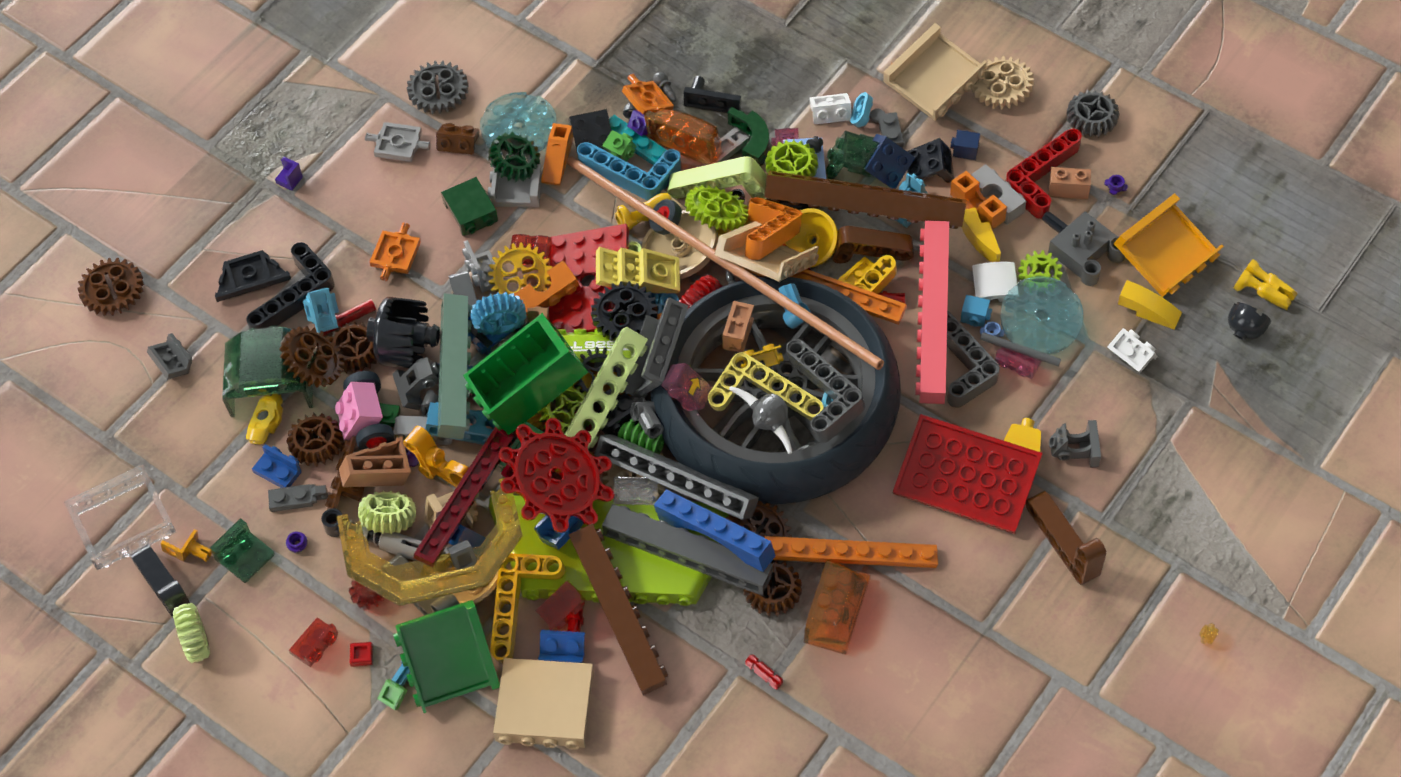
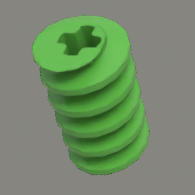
(636, 435)

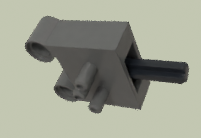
(1081, 245)

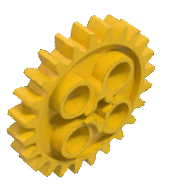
(516, 257)

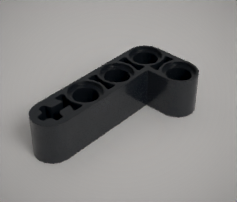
(159, 578)

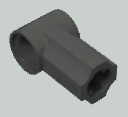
(646, 415)

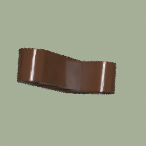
(872, 243)

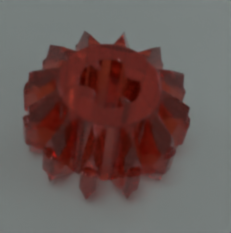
(363, 598)

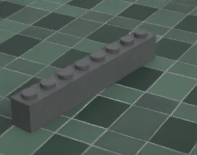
(677, 476)
(683, 548)

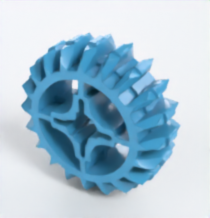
(498, 313)

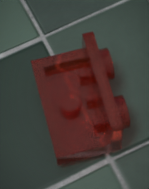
(560, 605)
(314, 641)

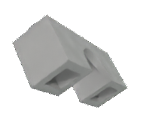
(992, 184)

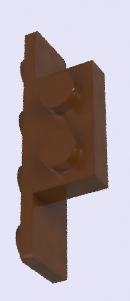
(338, 489)

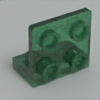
(848, 153)
(241, 551)

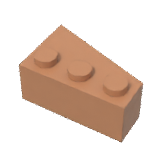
(376, 466)

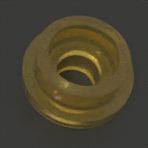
(1208, 633)

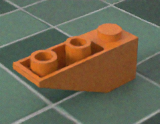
(557, 153)

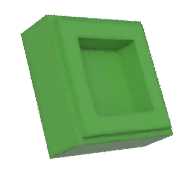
(392, 694)

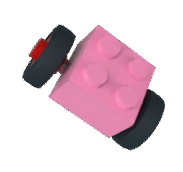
(361, 412)

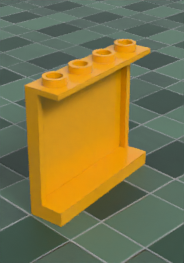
(1167, 247)

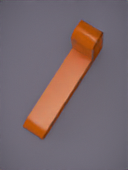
(779, 227)

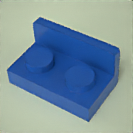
(277, 467)
(562, 646)

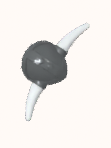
(768, 413)

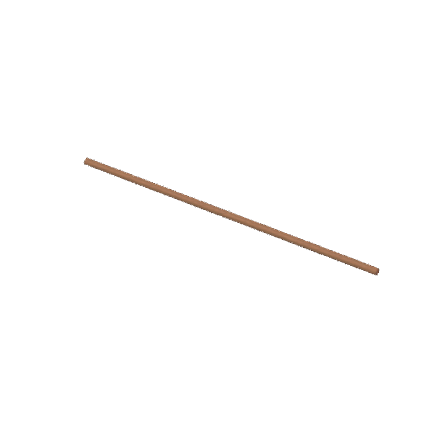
(735, 269)

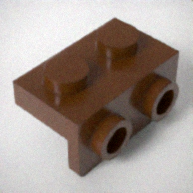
(456, 138)

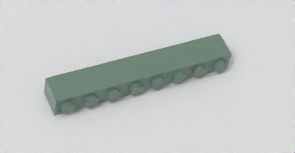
(453, 365)

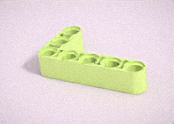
(724, 174)

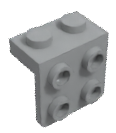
(479, 267)

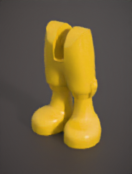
(624, 216)
(1271, 288)

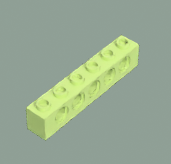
(626, 339)

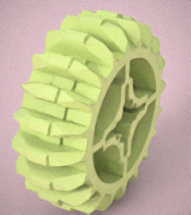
(387, 512)
(191, 632)

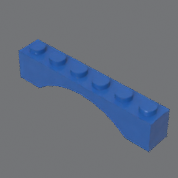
(745, 544)

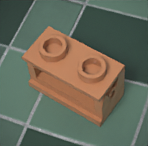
(1069, 183)
(738, 327)

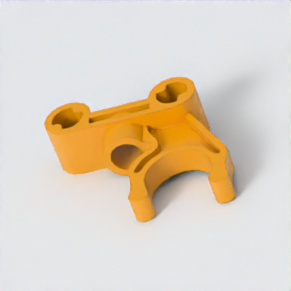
(432, 458)

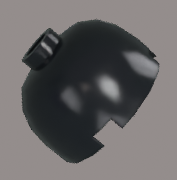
(1247, 322)

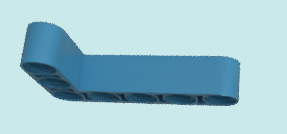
(629, 176)

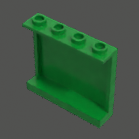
(446, 654)

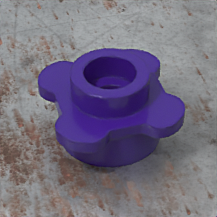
(1115, 180)

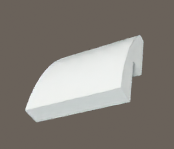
(994, 279)

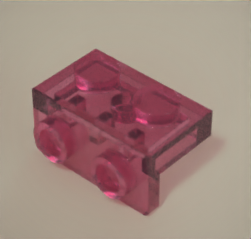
(1020, 363)

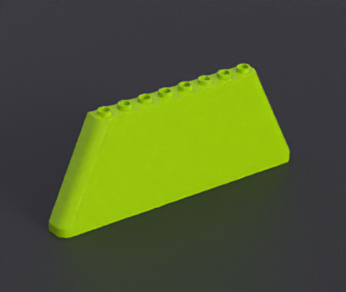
(644, 574)

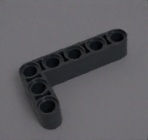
(316, 277)

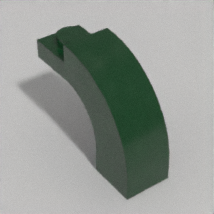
(756, 129)

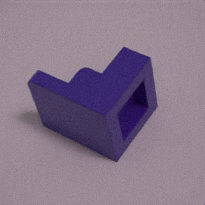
(290, 174)

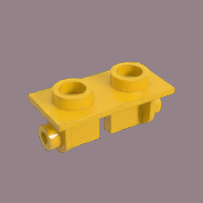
(767, 354)

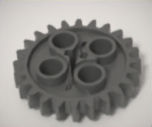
(452, 87)

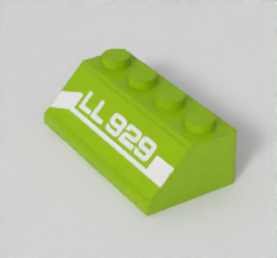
(581, 341)

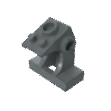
(409, 389)
(1088, 444)

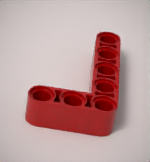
(1026, 173)

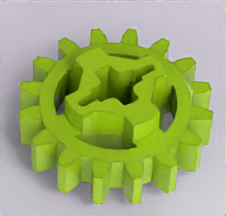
(1039, 263)

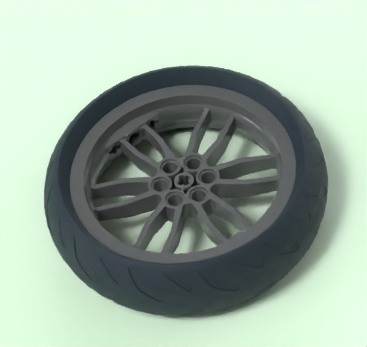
(811, 468)

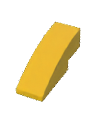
(981, 235)
(1149, 305)

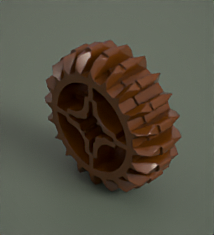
(345, 339)
(315, 447)
(789, 592)

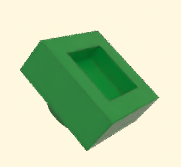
(389, 414)

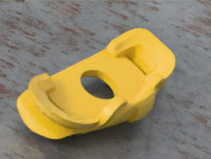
(258, 429)

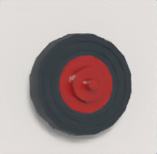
(668, 209)

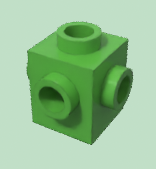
(620, 145)

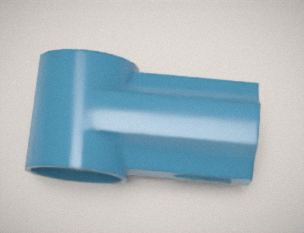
(792, 293)

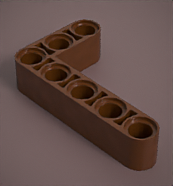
(1081, 559)

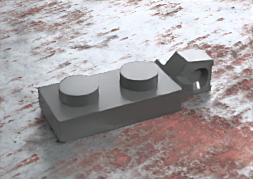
(296, 497)

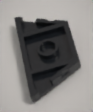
(248, 275)

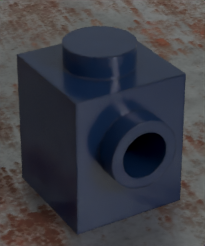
(965, 144)

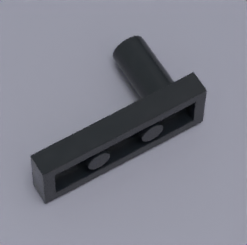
(709, 100)

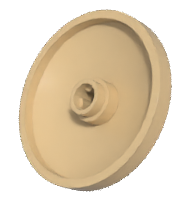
(689, 258)

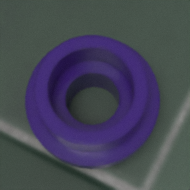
(292, 538)

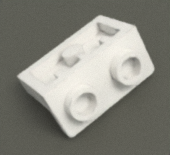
(831, 108)
(1132, 350)

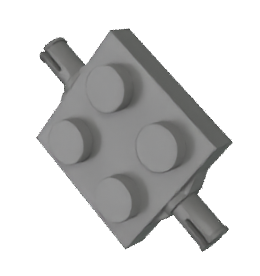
(397, 141)

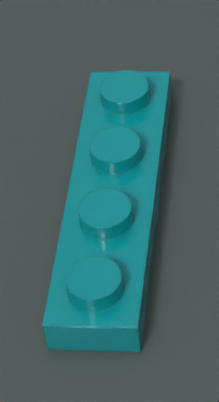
(645, 146)

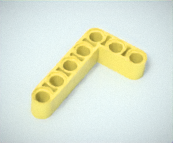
(765, 384)

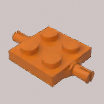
(646, 96)
(395, 252)

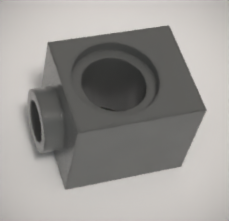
(462, 555)

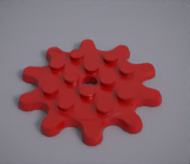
(571, 460)

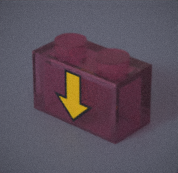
(686, 387)

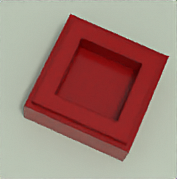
(361, 654)

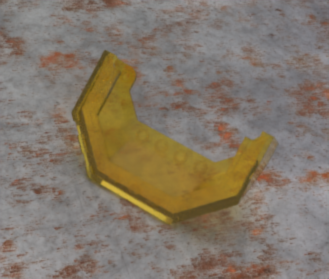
(420, 582)

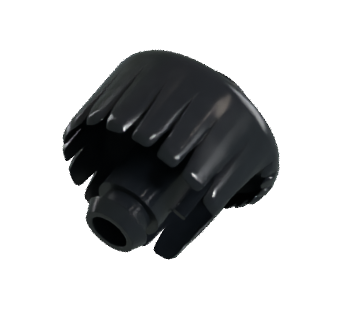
(401, 332)

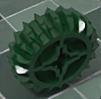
(513, 150)

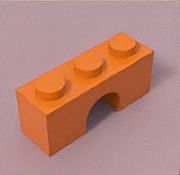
(989, 209)
(562, 284)

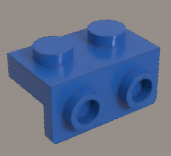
(552, 538)

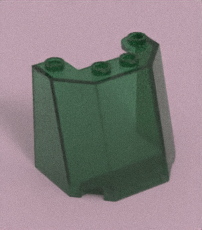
(256, 368)

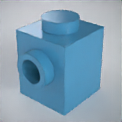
(975, 311)

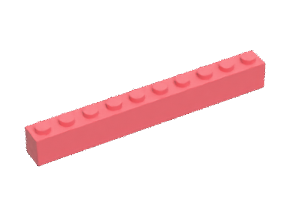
(934, 313)

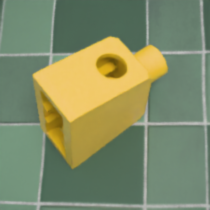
(1024, 435)

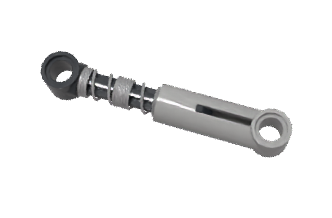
(392, 543)

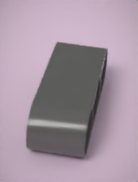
(462, 285)

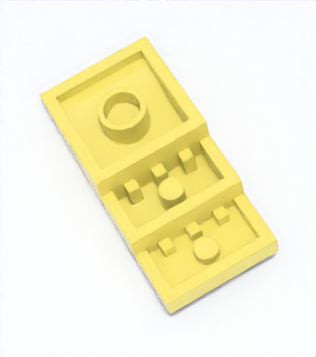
(649, 268)

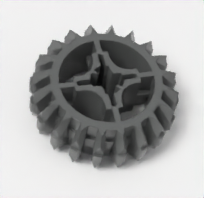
(1093, 113)

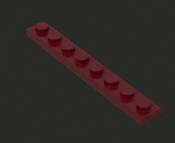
(462, 498)

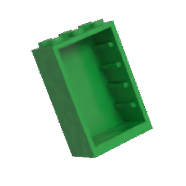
(524, 374)

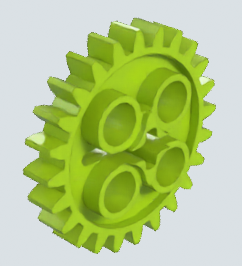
(716, 208)

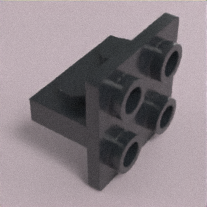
(619, 415)

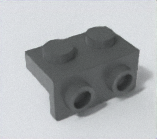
(171, 357)

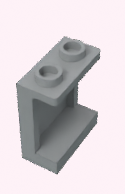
(518, 194)

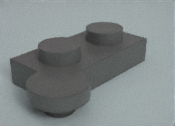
(888, 125)

